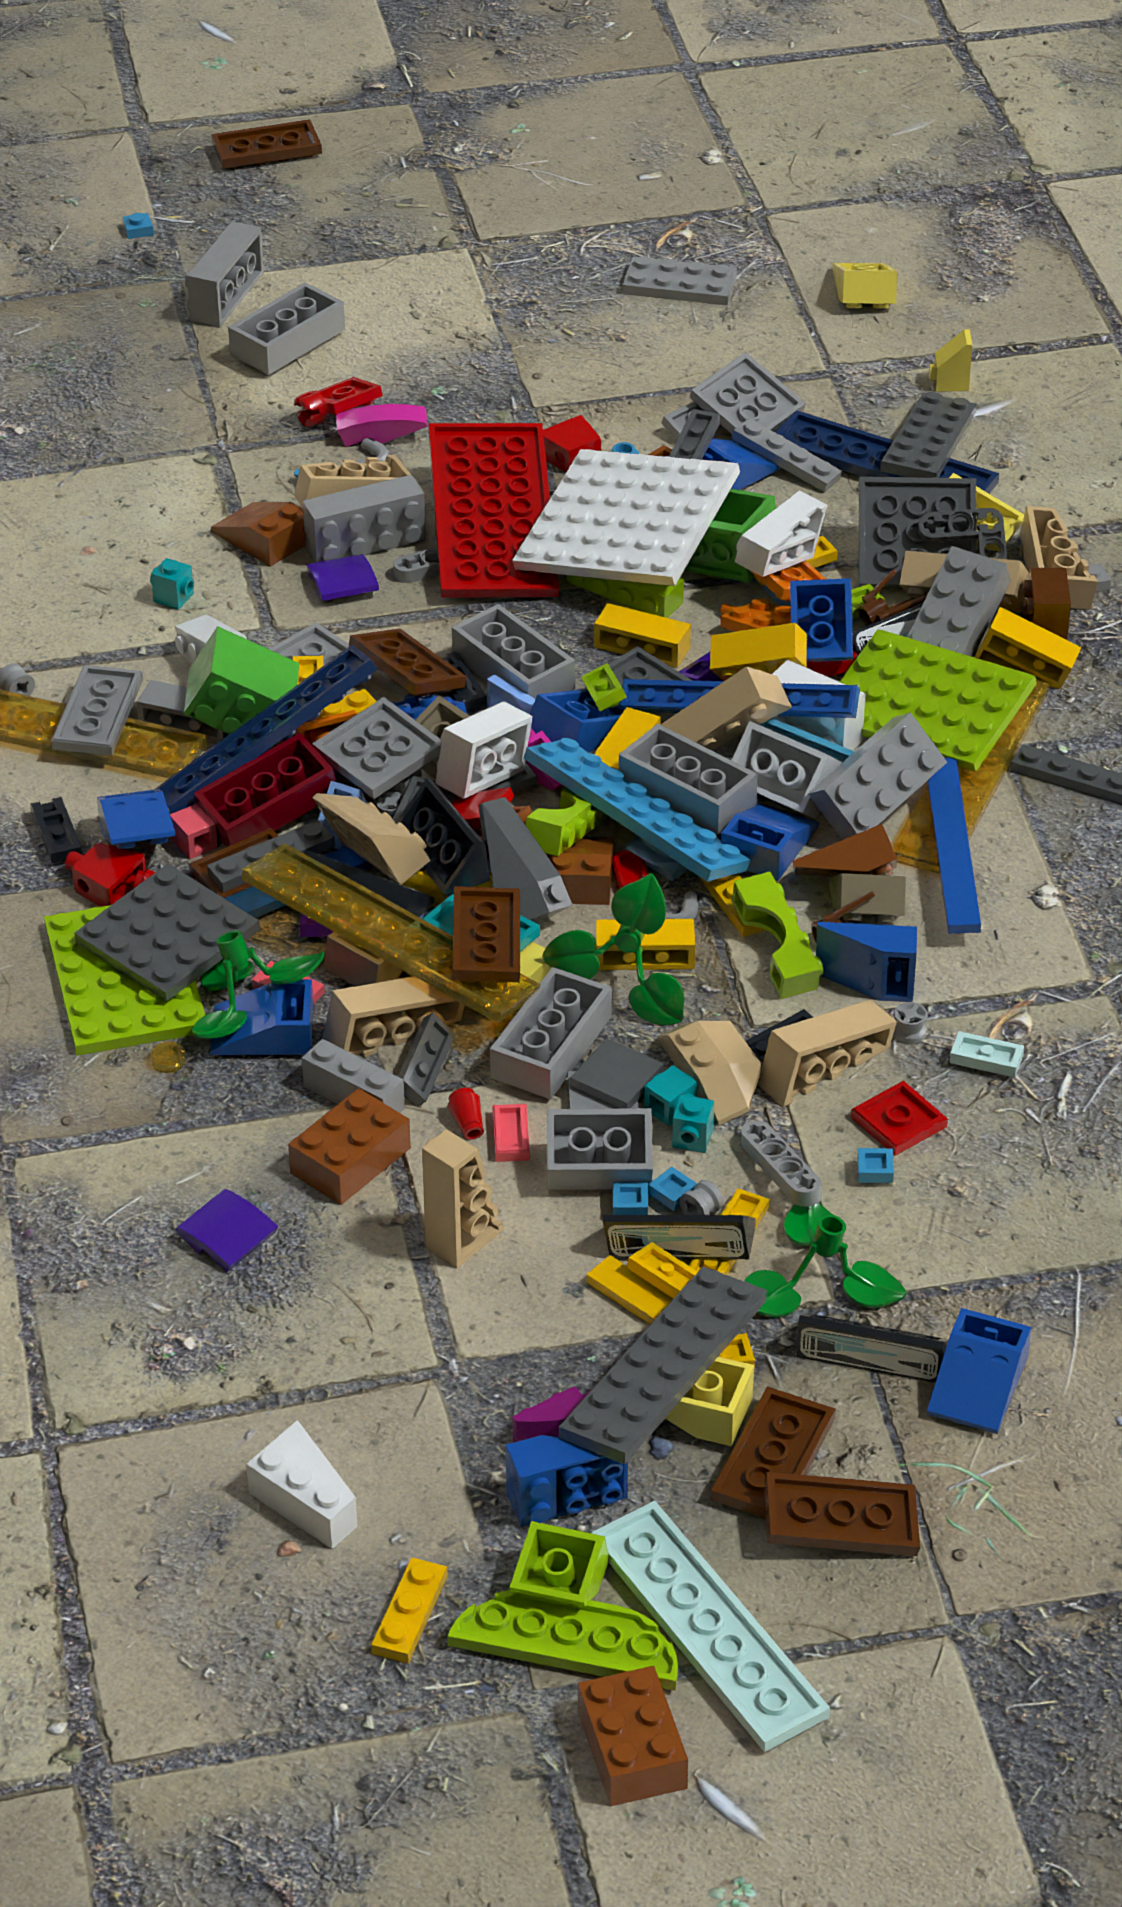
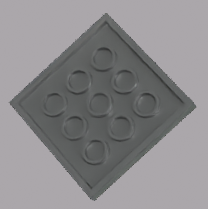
(891, 516)
(165, 931)

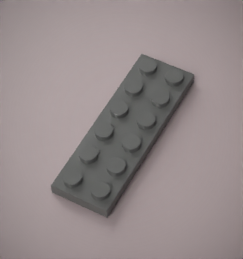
(928, 436)

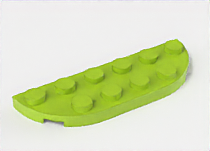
(548, 1632)

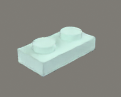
(986, 1054)

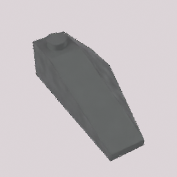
(521, 862)

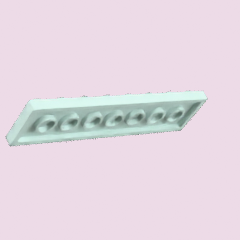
(712, 1627)

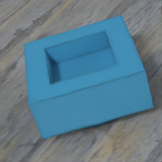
(137, 225)
(875, 1165)
(669, 1187)
(630, 1198)

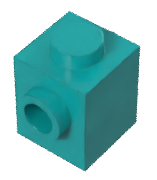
(172, 583)
(665, 1090)
(693, 1123)

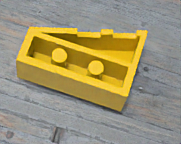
(1028, 648)

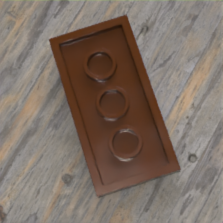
(266, 144)
(408, 662)
(486, 934)
(778, 1438)
(841, 1514)

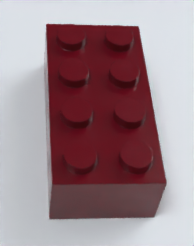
(266, 791)

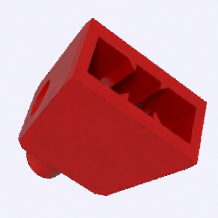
(567, 439)
(104, 872)

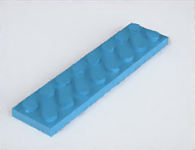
(637, 809)

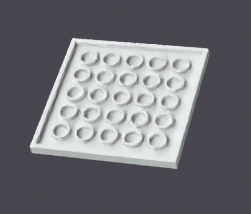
(627, 517)

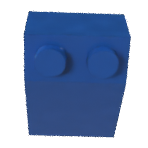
(825, 615)
(573, 717)

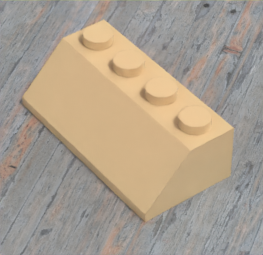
(374, 835)

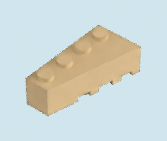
(328, 478)
(1048, 546)
(922, 568)
(729, 708)
(384, 1013)
(823, 1048)
(456, 1199)

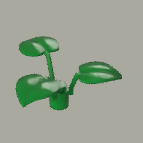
(640, 911)
(237, 967)
(815, 1225)

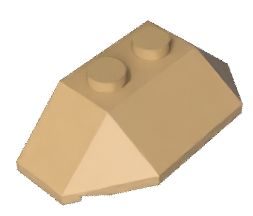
(719, 1063)

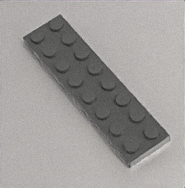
(662, 1365)

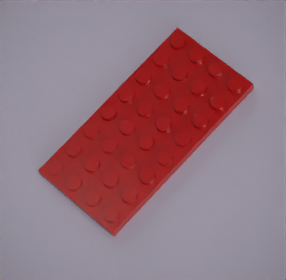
(486, 501)

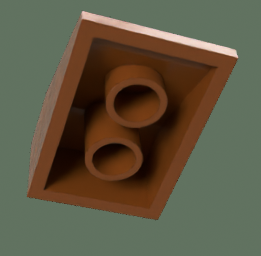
(265, 530)
(860, 854)
(587, 870)

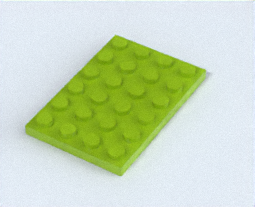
(951, 695)
(106, 1005)

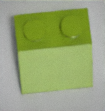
(561, 1564)

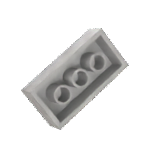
(225, 274)
(286, 328)
(365, 519)
(961, 602)
(513, 651)
(689, 777)
(877, 777)
(551, 1033)

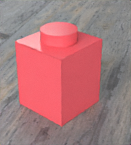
(194, 831)

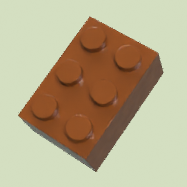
(349, 1146)
(632, 1736)

